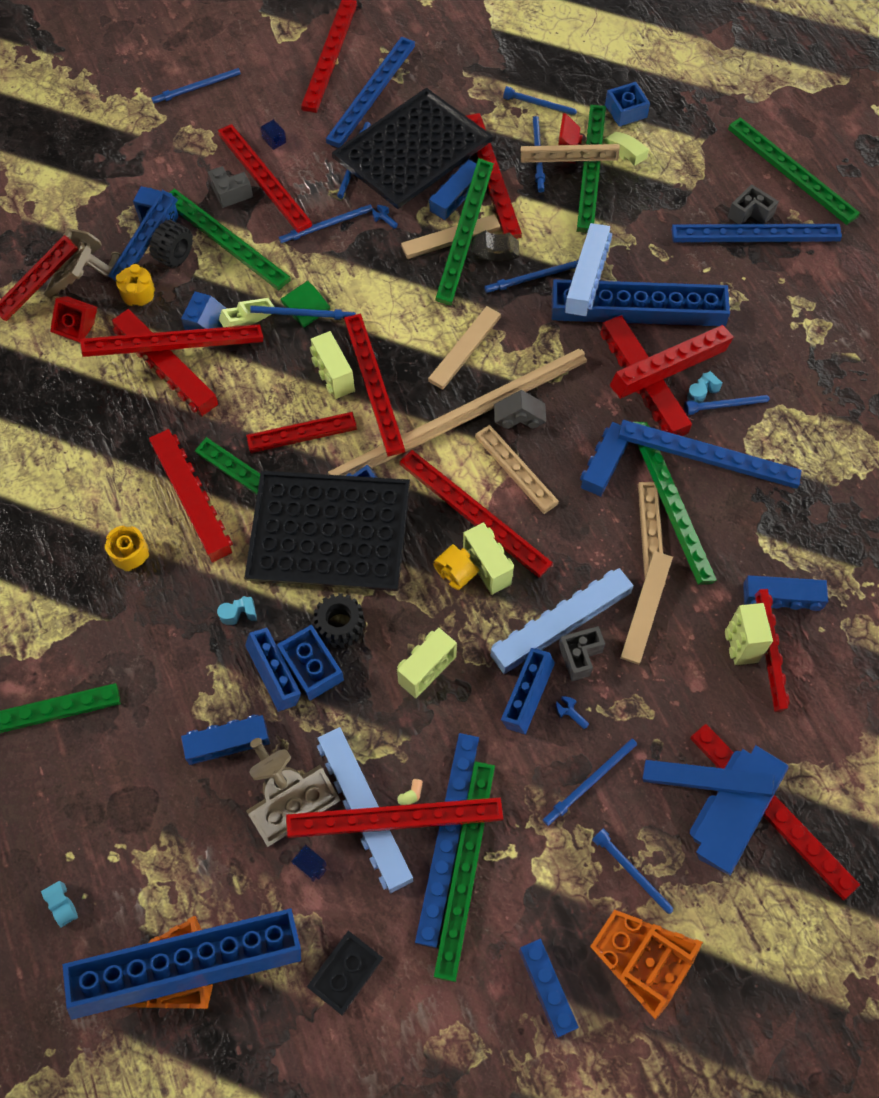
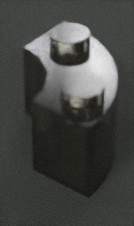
(495, 247)

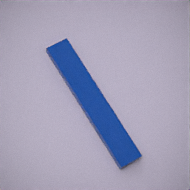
(141, 239)
(709, 778)

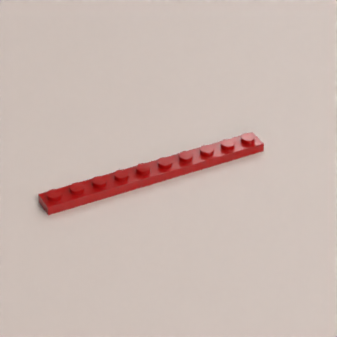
(329, 56)
(265, 178)
(497, 188)
(170, 340)
(374, 385)
(475, 513)
(394, 817)
(785, 822)

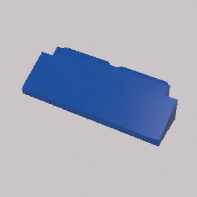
(731, 818)

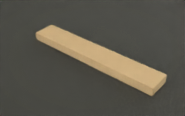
(569, 153)
(445, 237)
(464, 348)
(517, 469)
(650, 522)
(646, 607)

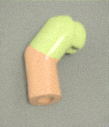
(412, 795)

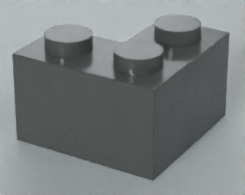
(229, 189)
(753, 203)
(520, 408)
(577, 649)

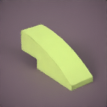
(629, 147)
(241, 314)

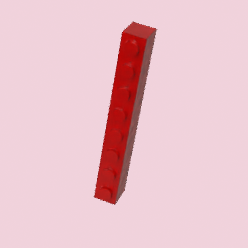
(671, 361)
(169, 367)
(657, 396)
(190, 495)

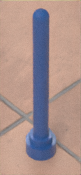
(509, 94)
(692, 407)
(603, 840)

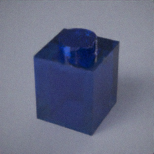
(273, 134)
(309, 863)

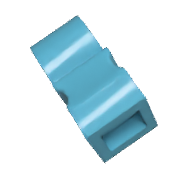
(698, 391)
(230, 613)
(59, 904)

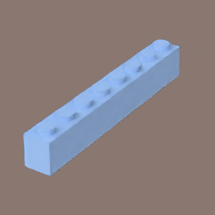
(588, 270)
(561, 620)
(358, 795)

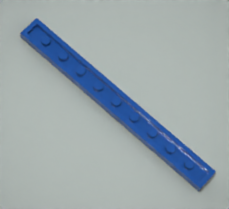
(370, 92)
(756, 232)
(710, 454)
(446, 845)

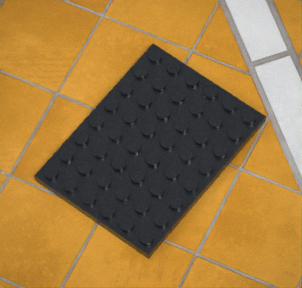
(412, 147)
(328, 530)

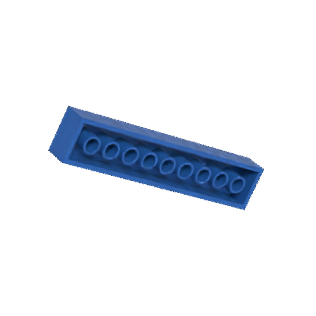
(649, 303)
(180, 963)

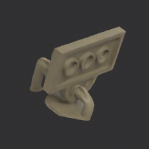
(72, 268)
(290, 794)

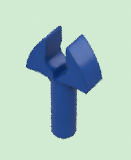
(383, 215)
(571, 712)

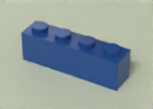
(453, 192)
(604, 462)
(788, 592)
(272, 669)
(528, 691)
(224, 739)
(548, 988)

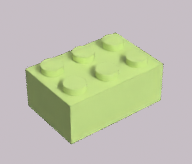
(332, 365)
(489, 557)
(748, 634)
(426, 662)

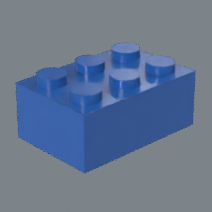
(310, 662)

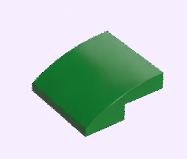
(305, 297)

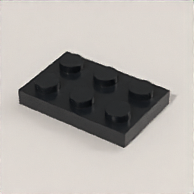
(345, 973)

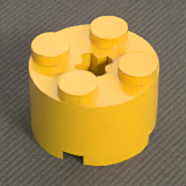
(135, 285)
(126, 547)
(455, 566)

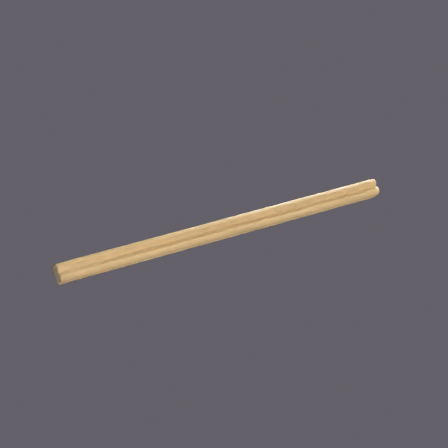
(466, 412)

